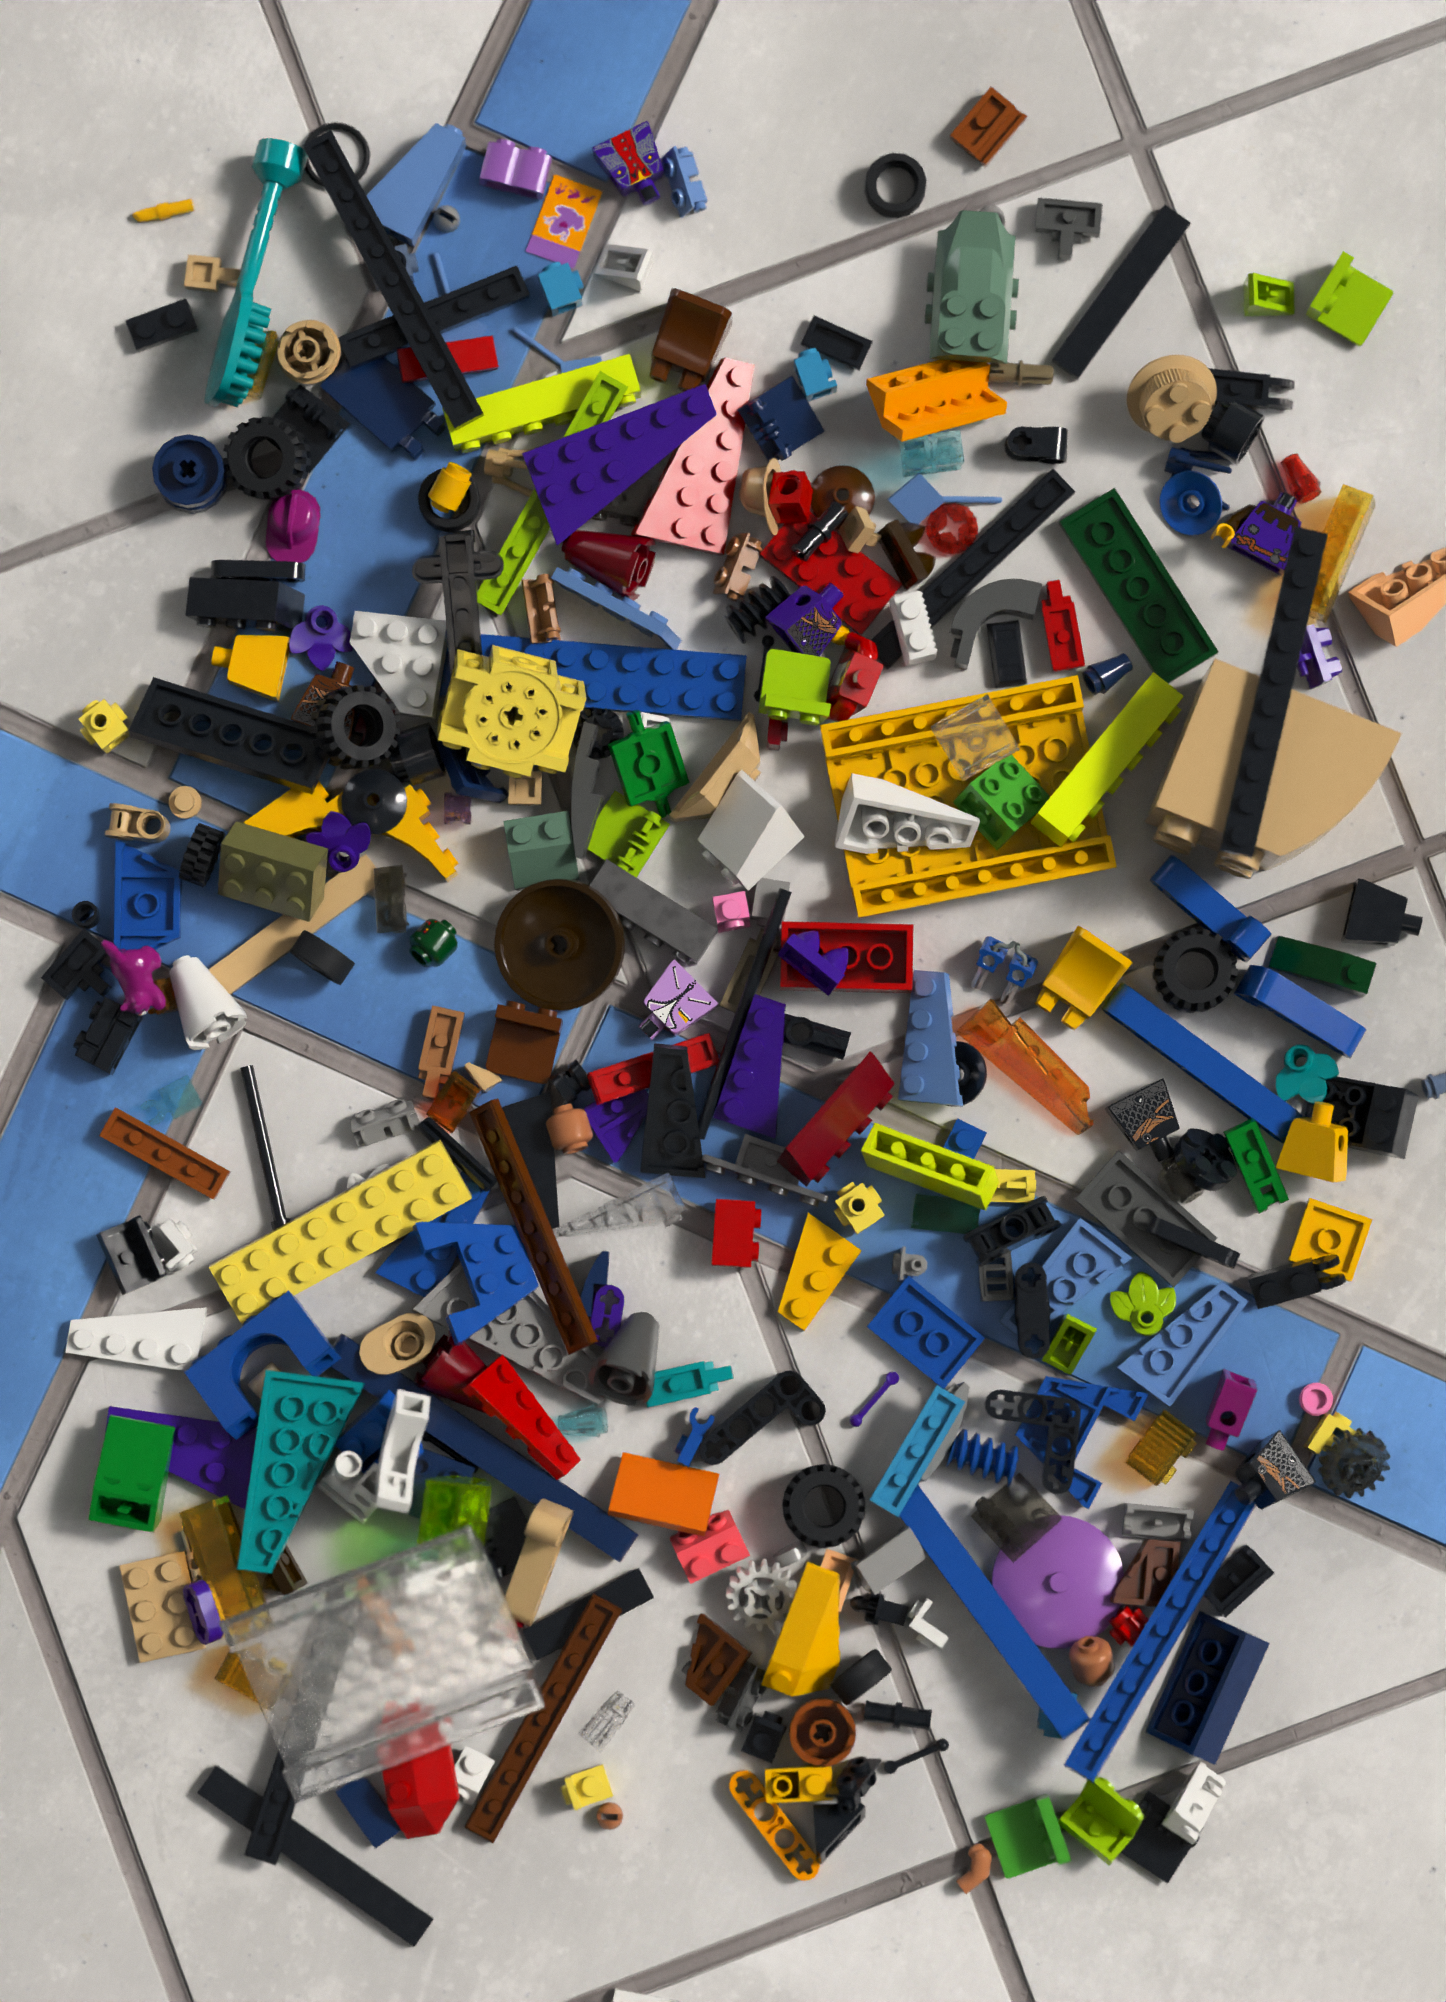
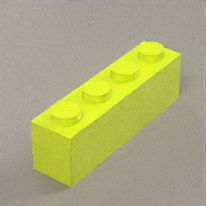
(930, 1166)

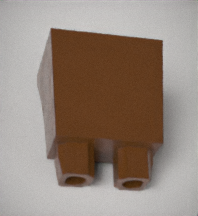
(689, 339)

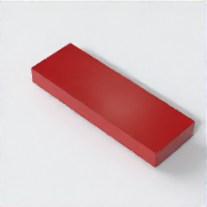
(470, 355)

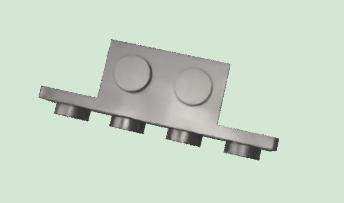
(759, 1162)

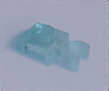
(177, 1099)

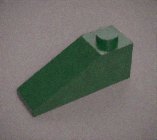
(1323, 965)

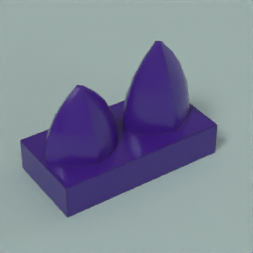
(822, 971)

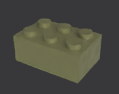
(272, 871)

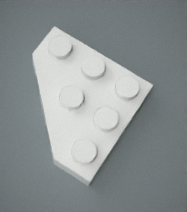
(404, 658)

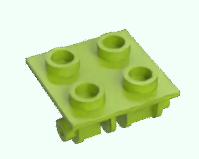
(626, 834)

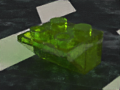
(453, 1504)

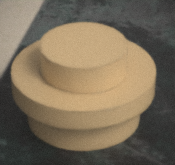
(185, 802)

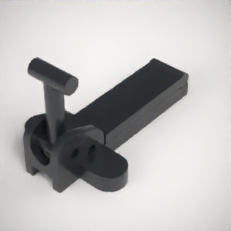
(458, 570)

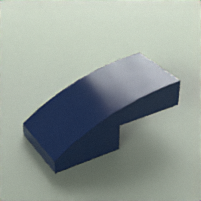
(597, 1276)
(368, 1810)

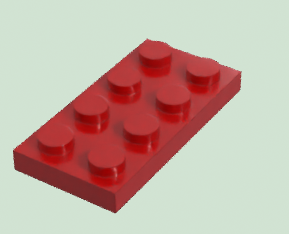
(861, 581)

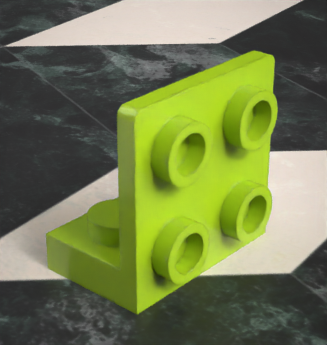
(1349, 301)

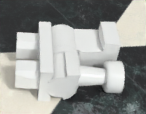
(349, 1488)

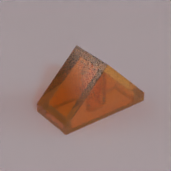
(454, 1102)

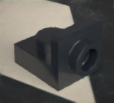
(764, 1736)

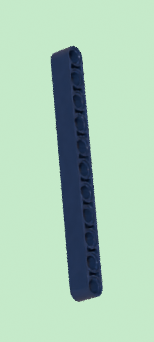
(494, 1455)

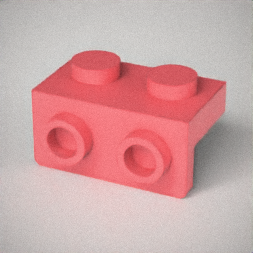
(715, 1551)

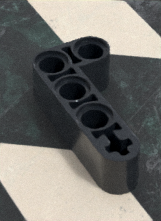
(756, 1422)

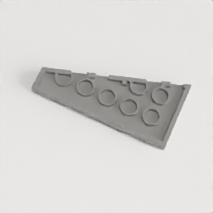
(522, 1334)

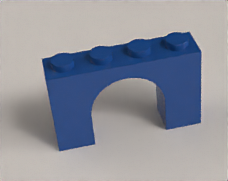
(219, 1372)

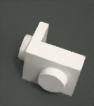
(179, 1236)
(927, 1633)
(471, 1774)

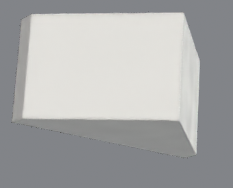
(625, 265)

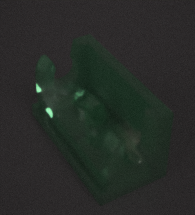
(943, 1214)

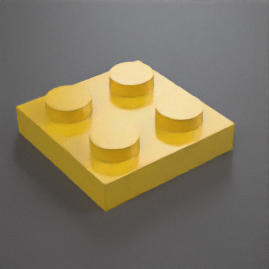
(1330, 1231)

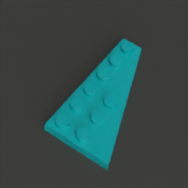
(292, 1445)

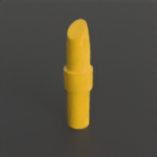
(164, 210)

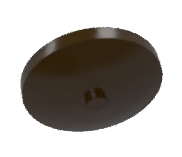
(559, 944)

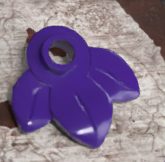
(320, 642)
(341, 837)

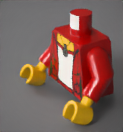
(854, 675)

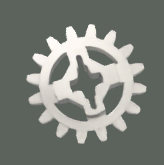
(760, 1581)

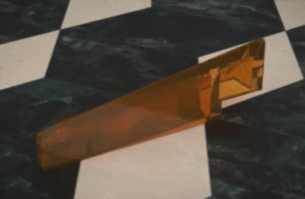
(1029, 1064)

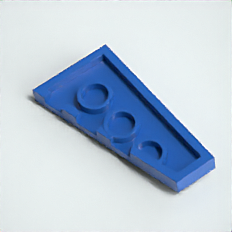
(425, 1271)

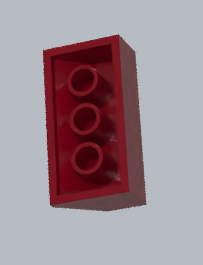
(837, 1120)

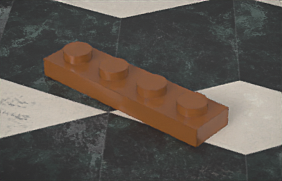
(164, 1153)

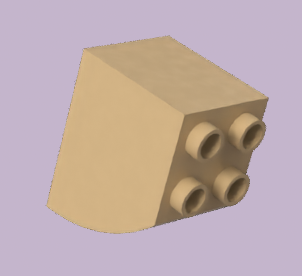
(1318, 776)

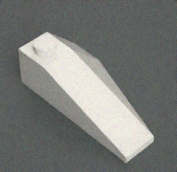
(889, 816)

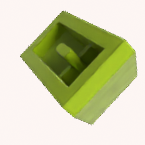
(1268, 296)
(1069, 1343)

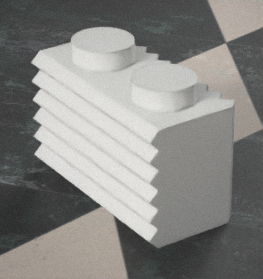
(913, 628)

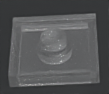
(975, 737)

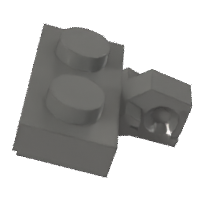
(1068, 222)

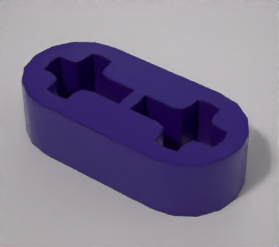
(599, 1310)
(202, 1611)

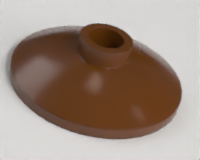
(842, 478)

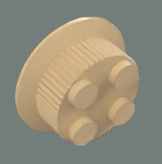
(1172, 397)

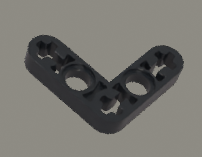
(1055, 1429)

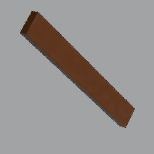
(533, 1226)
(539, 1727)

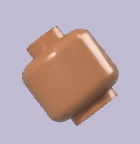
(569, 1129)
(1091, 1661)

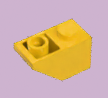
(798, 1783)

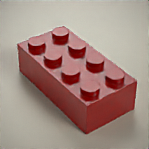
(877, 956)

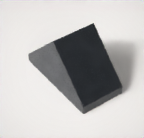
(833, 1827)

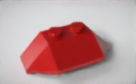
(422, 1792)

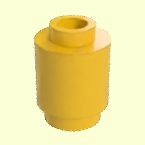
(450, 487)

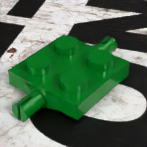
(648, 763)

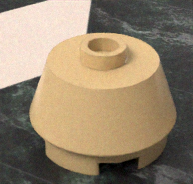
(308, 351)

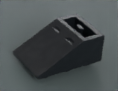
(1374, 1114)

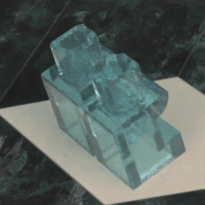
(938, 454)

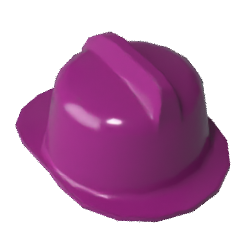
(293, 527)

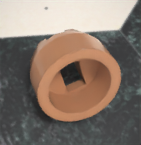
(609, 1808)

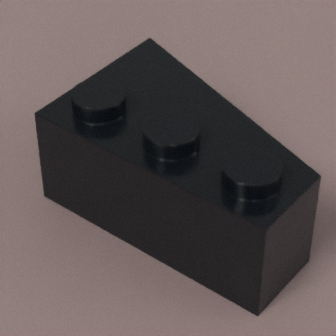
(244, 604)

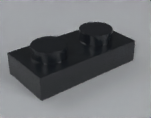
(161, 325)

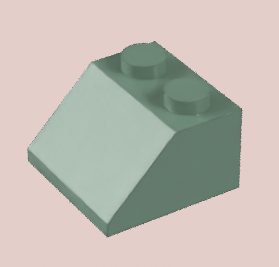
(541, 848)

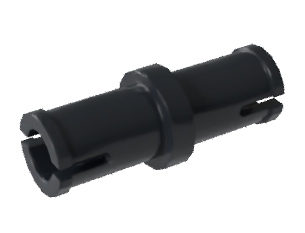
(819, 531)
(897, 1715)

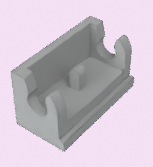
(1157, 1522)
(889, 1561)

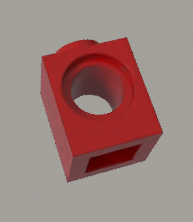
(790, 497)

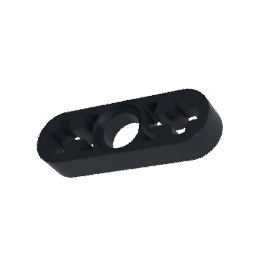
(258, 570)
(1193, 1242)

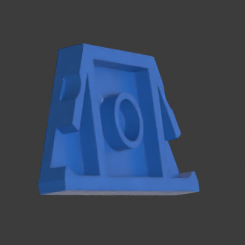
(145, 900)

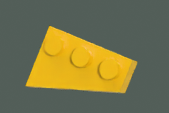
(815, 1271)

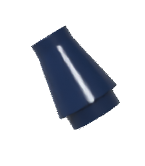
(1105, 674)

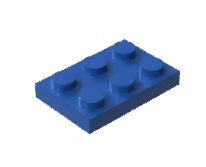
(925, 1332)

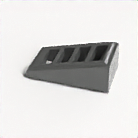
(998, 1295)

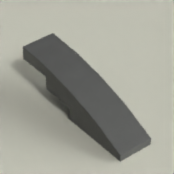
(584, 804)

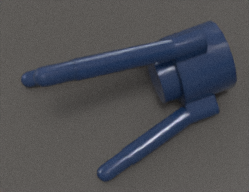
(1184, 460)

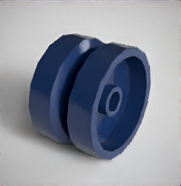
(184, 455)

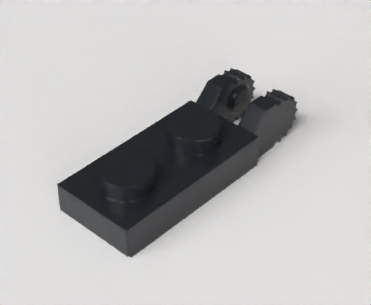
(1251, 389)
(1294, 1281)

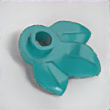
(1306, 1079)

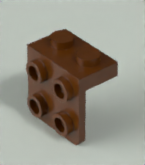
(524, 1042)

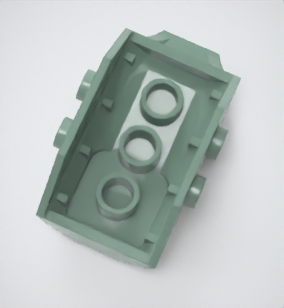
(972, 290)

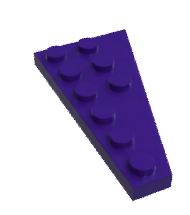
(205, 1453)

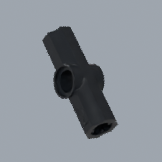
(821, 1038)

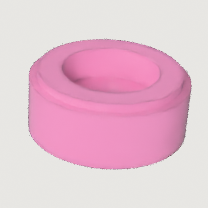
(1315, 1399)

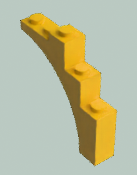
(302, 813)

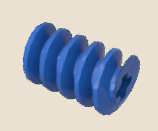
(983, 1457)

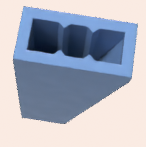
(416, 183)

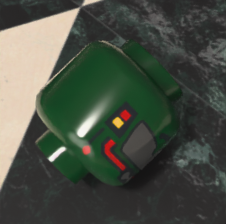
(433, 942)

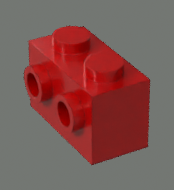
(734, 1233)

